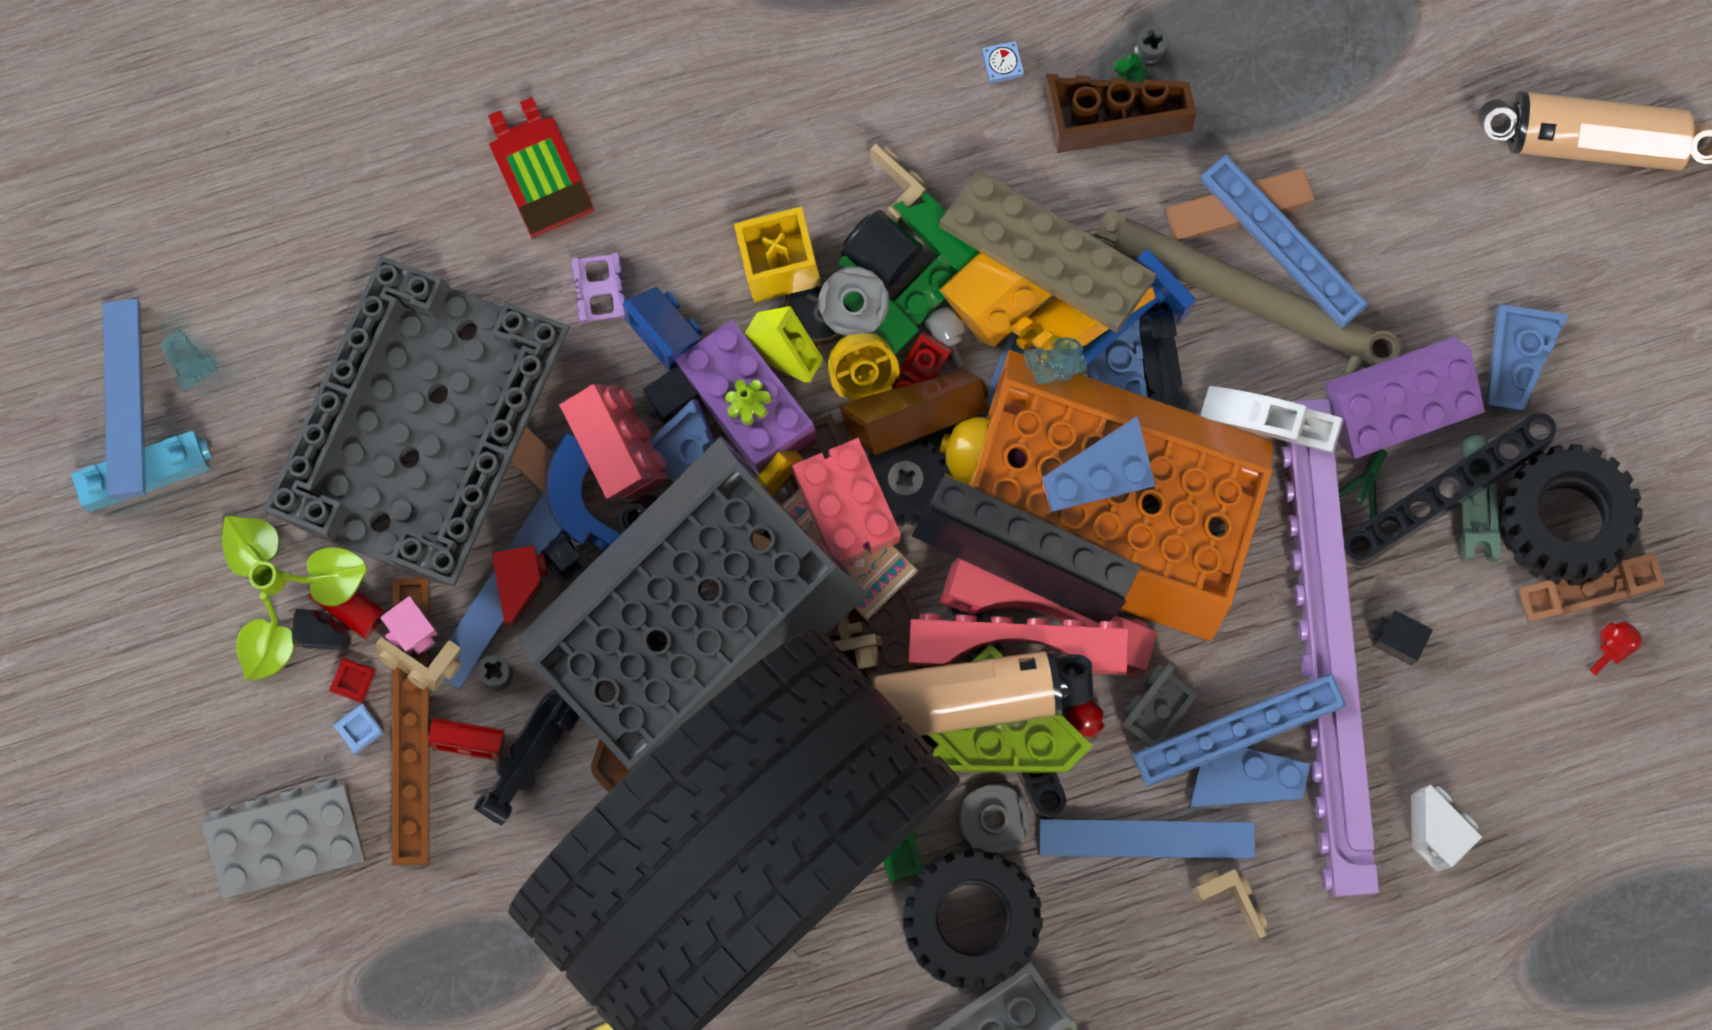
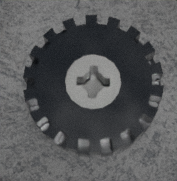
(914, 491)

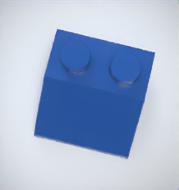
(660, 325)

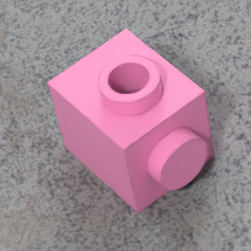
(409, 628)

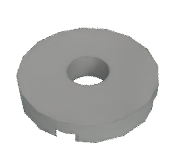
(848, 281)
(1008, 803)

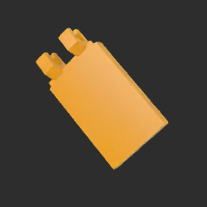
(1059, 321)

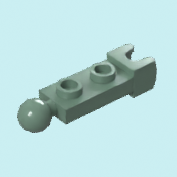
(1479, 512)

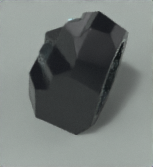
(319, 631)

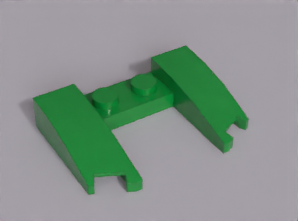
(922, 291)

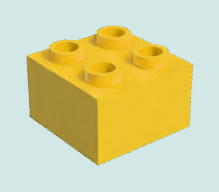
(777, 254)

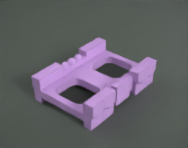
(588, 289)

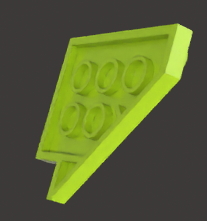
(1018, 746)

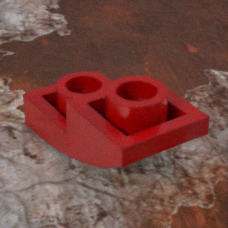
(923, 361)

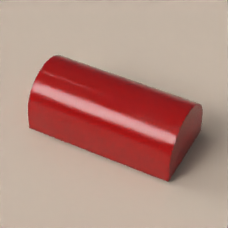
(357, 613)
(466, 739)

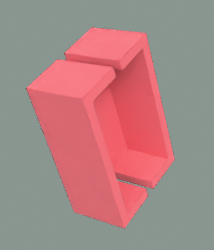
(614, 441)
(846, 502)

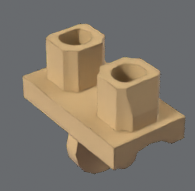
(864, 646)

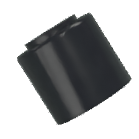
(881, 247)

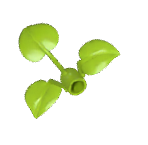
(247, 548)

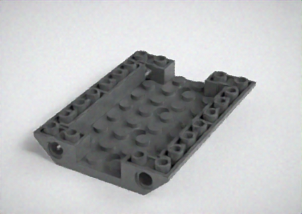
(381, 407)
(654, 583)

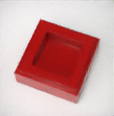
(352, 680)

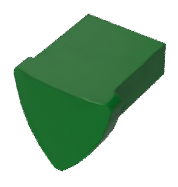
(904, 860)

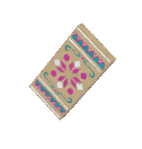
(878, 573)

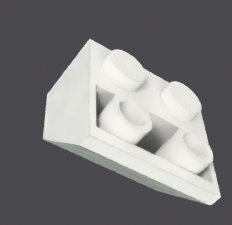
(1439, 830)

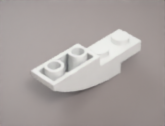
(1272, 418)

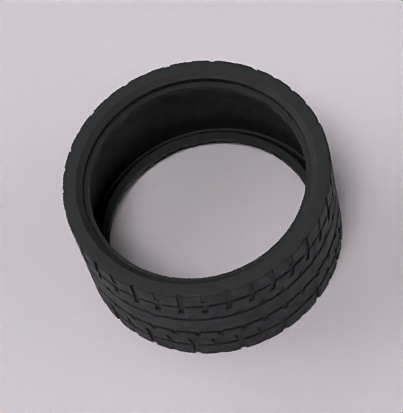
(731, 840)

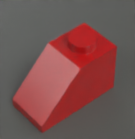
(518, 580)

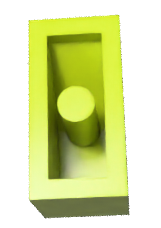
(784, 343)

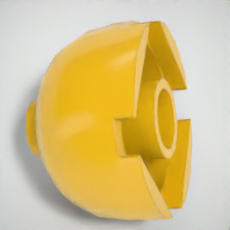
(862, 366)
(964, 446)

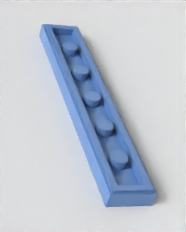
(1283, 241)
(124, 399)
(485, 614)
(1239, 730)
(1147, 839)

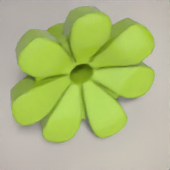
(747, 401)

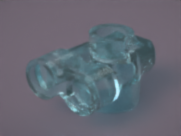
(1059, 363)
(191, 368)

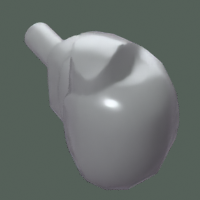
(946, 328)

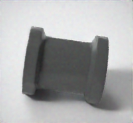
(1156, 37)
(494, 683)

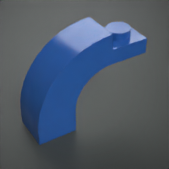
(564, 495)

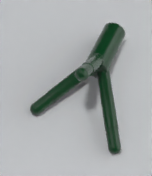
(1368, 479)

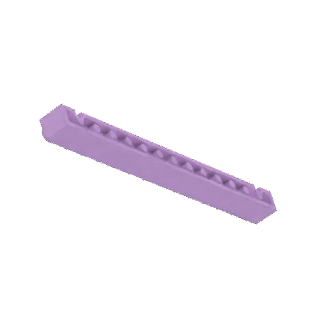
(1330, 649)

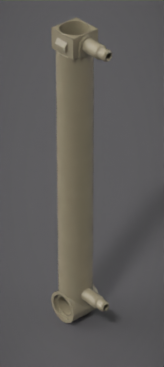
(1248, 291)

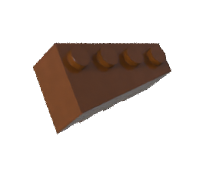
(1115, 111)

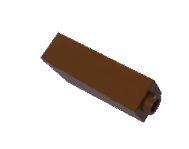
(913, 410)

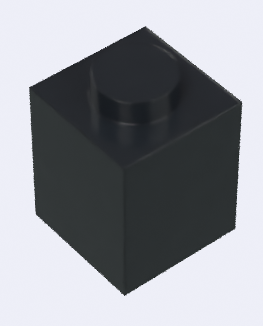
(668, 395)
(1401, 637)

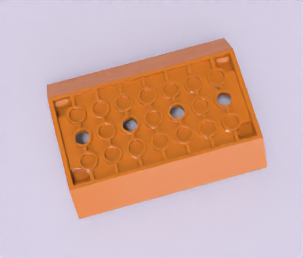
(1198, 475)

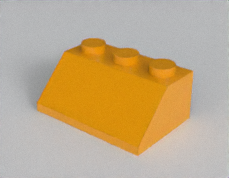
(991, 298)

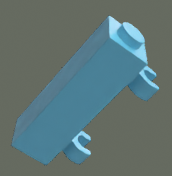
(164, 465)

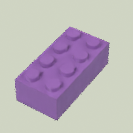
(715, 367)
(1405, 397)

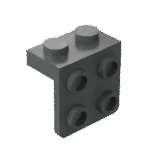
(1161, 707)

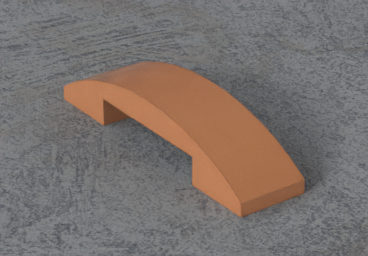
(1625, 581)

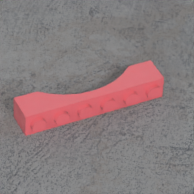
(977, 591)
(943, 642)

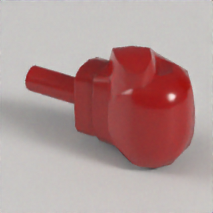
(1618, 644)
(1086, 719)

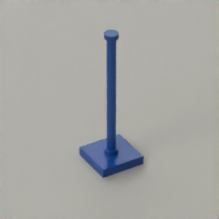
(1168, 294)

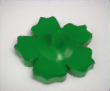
(1131, 68)

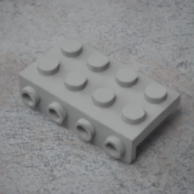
(282, 837)
(1014, 1004)

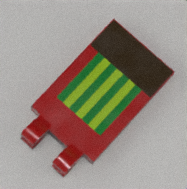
(538, 171)

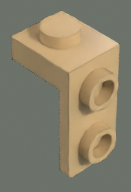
(908, 181)
(443, 666)
(1214, 883)

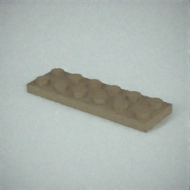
(1047, 251)

